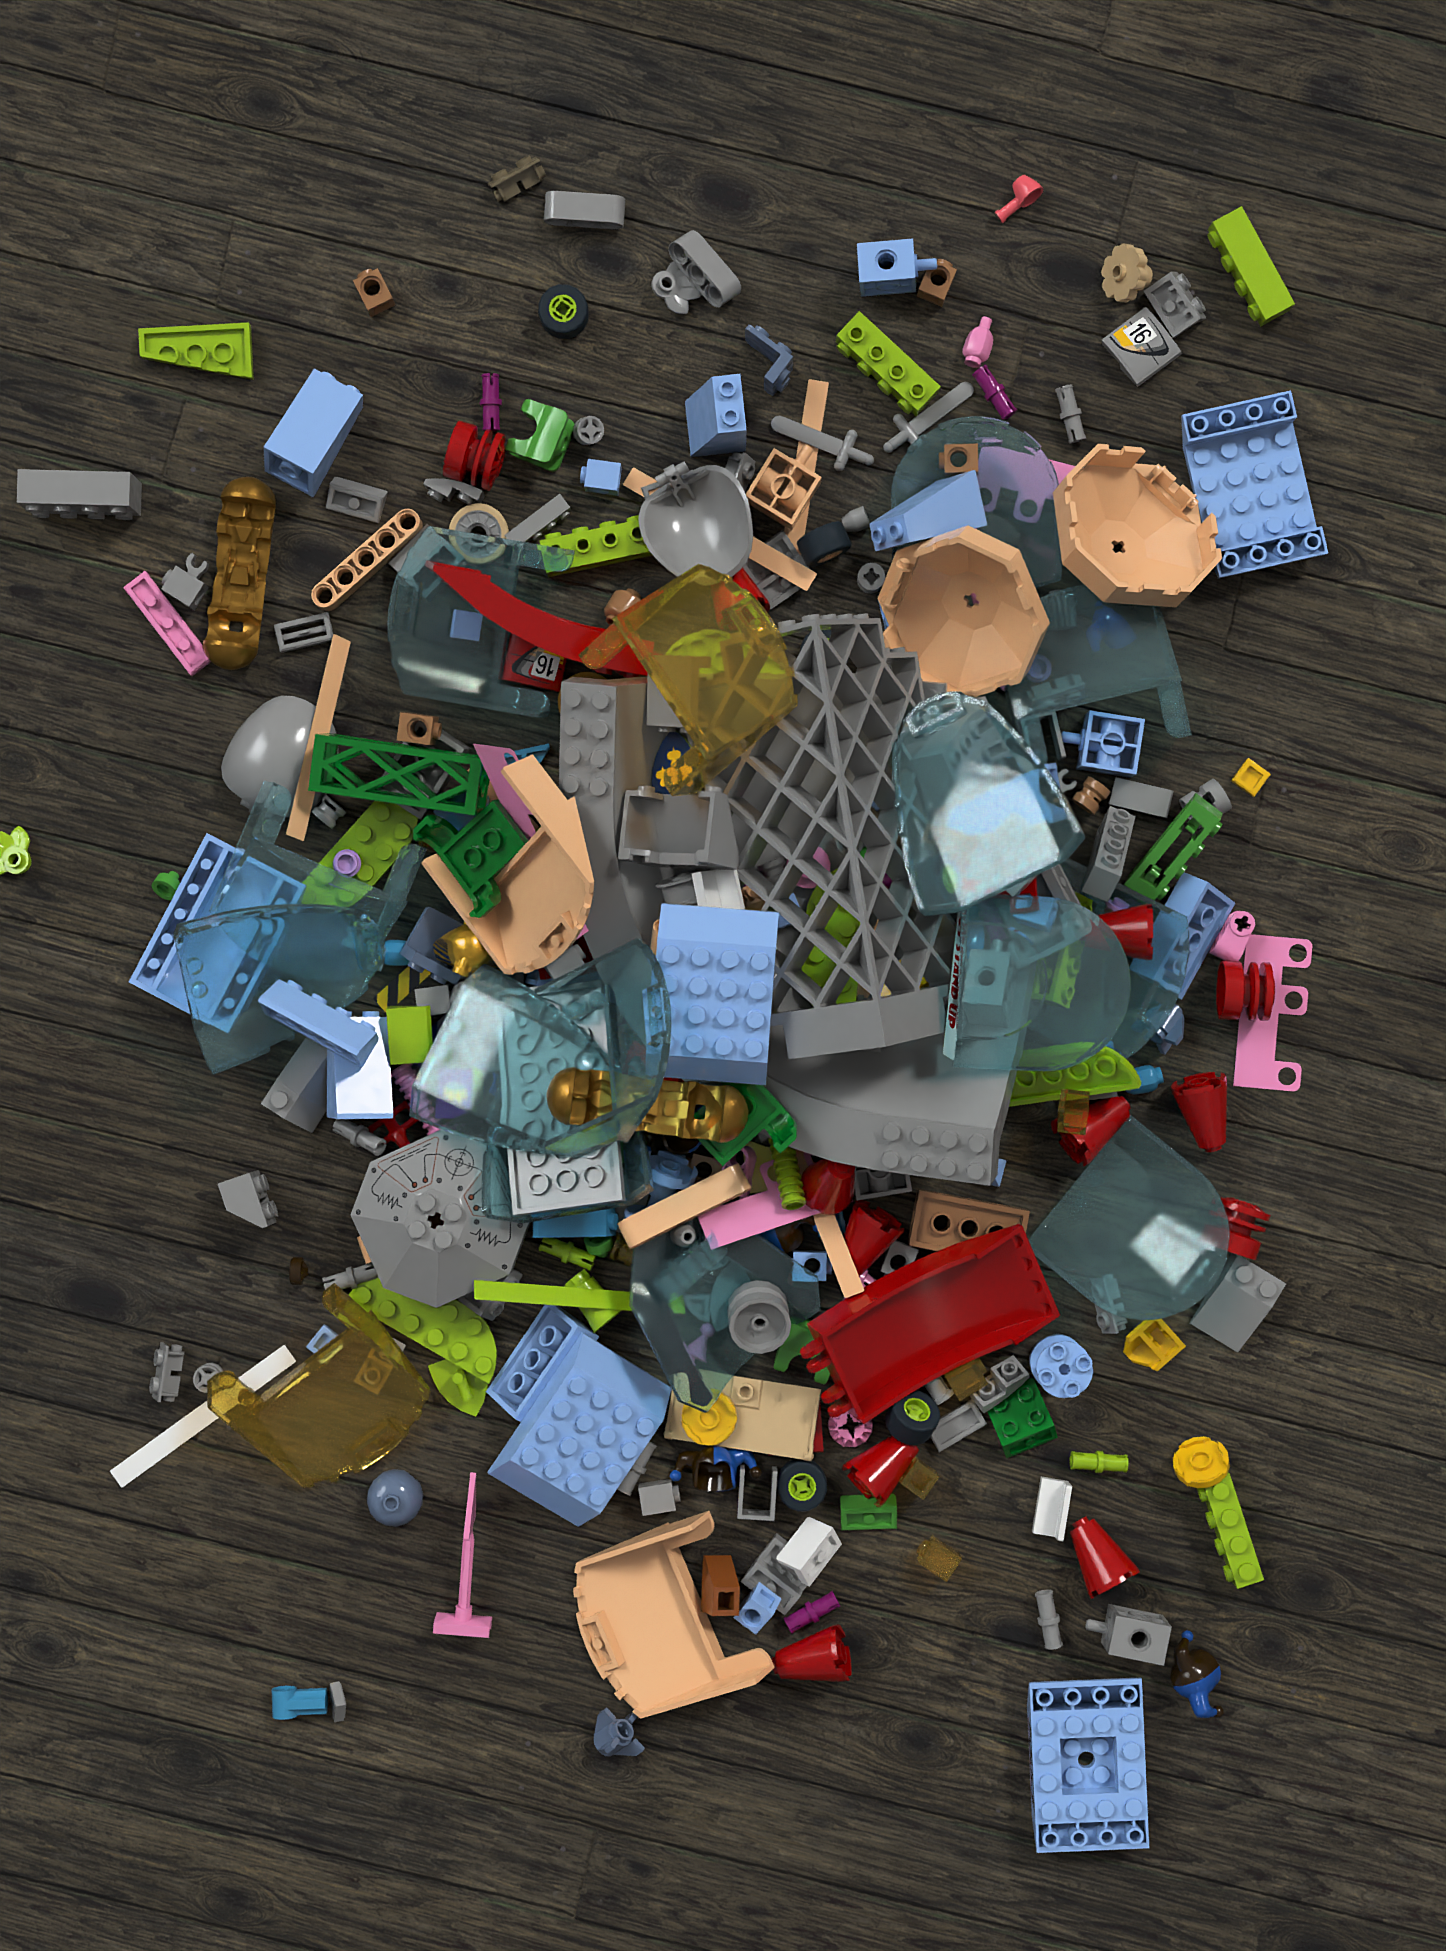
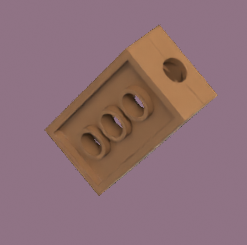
(957, 1210)

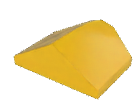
(1152, 1344)

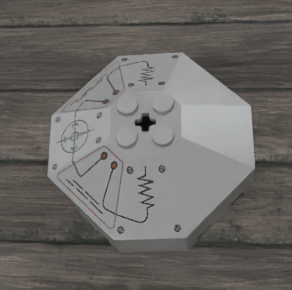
(392, 1219)

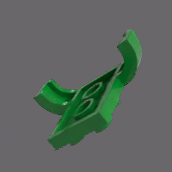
(476, 851)
(763, 1113)

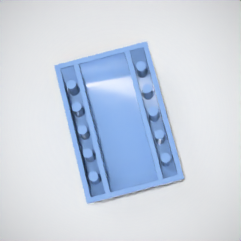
(159, 965)
(719, 990)
(583, 1432)

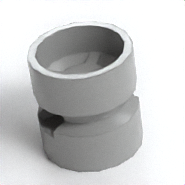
(1213, 793)

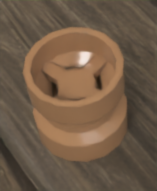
(1091, 795)

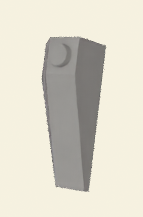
(301, 1087)

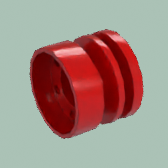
(472, 455)
(1250, 991)
(1241, 1224)

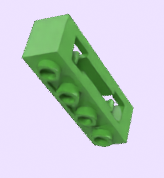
(1202, 814)

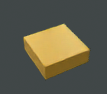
(1250, 777)

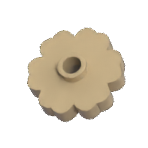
(1125, 273)

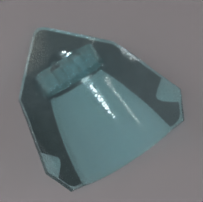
(684, 1299)

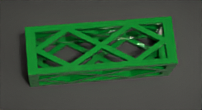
(326, 760)

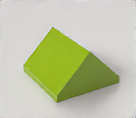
(409, 1033)

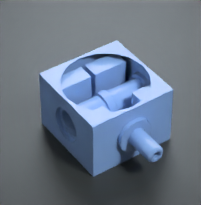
(898, 256)
(1108, 743)

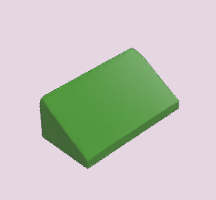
(862, 1514)

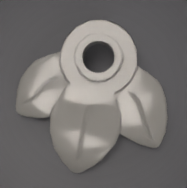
(680, 289)

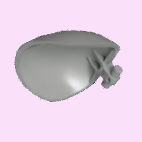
(697, 520)
(270, 749)

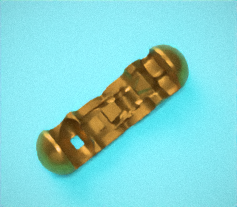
(242, 567)
(583, 1095)

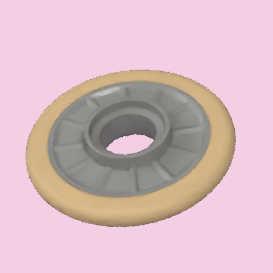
(480, 515)

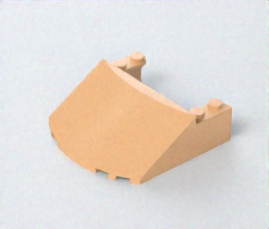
(542, 887)
(648, 1623)

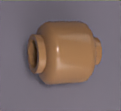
(619, 602)

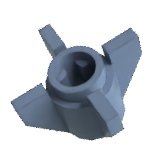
(1171, 1030)
(615, 1735)

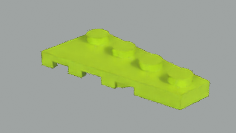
(209, 348)

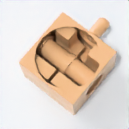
(784, 487)

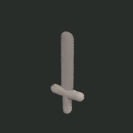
(913, 428)
(823, 441)

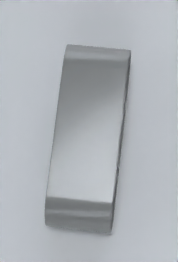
(584, 210)
(704, 268)

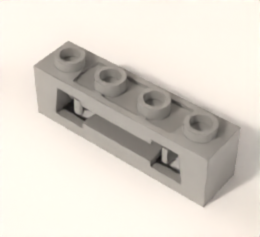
(1108, 853)

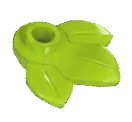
(12, 846)

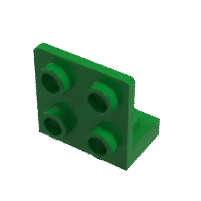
(1022, 1420)

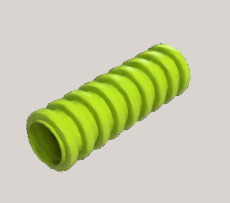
(788, 1177)

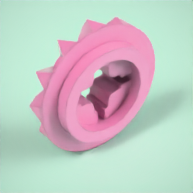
(843, 1436)

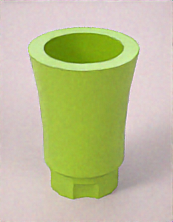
(596, 1317)

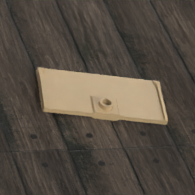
(770, 1418)

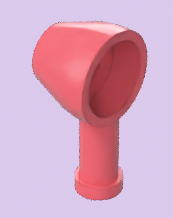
(1026, 193)

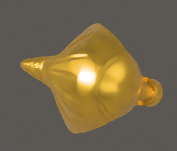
(463, 951)

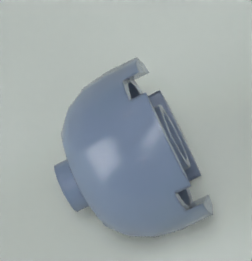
(394, 1498)

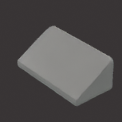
(356, 499)

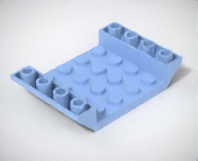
(1253, 480)

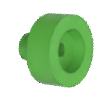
(166, 885)
(598, 1245)

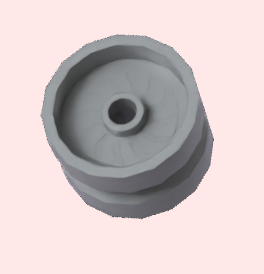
(758, 1317)

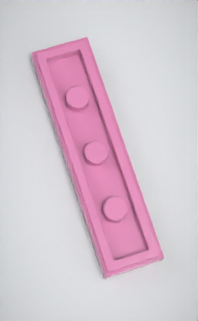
(167, 622)

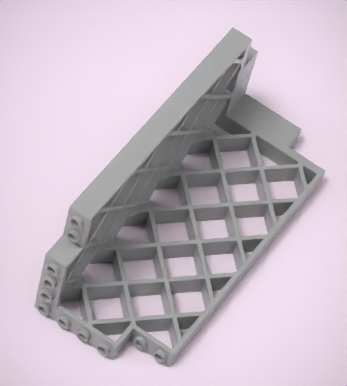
(847, 816)

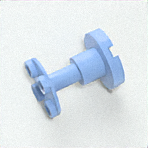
(668, 1175)
(1061, 1366)

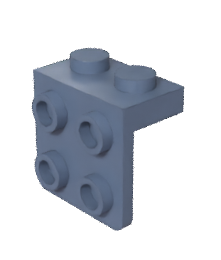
(778, 375)
(420, 943)

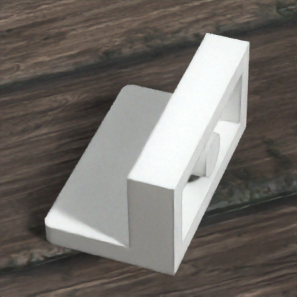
(718, 889)
(1052, 1507)
(810, 1550)

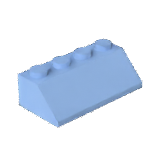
(1206, 914)
(319, 1022)
(536, 1359)

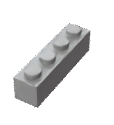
(541, 520)

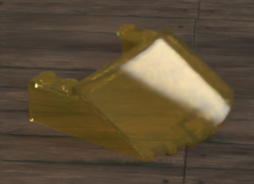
(713, 663)
(335, 1407)

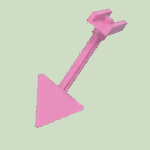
(462, 1621)

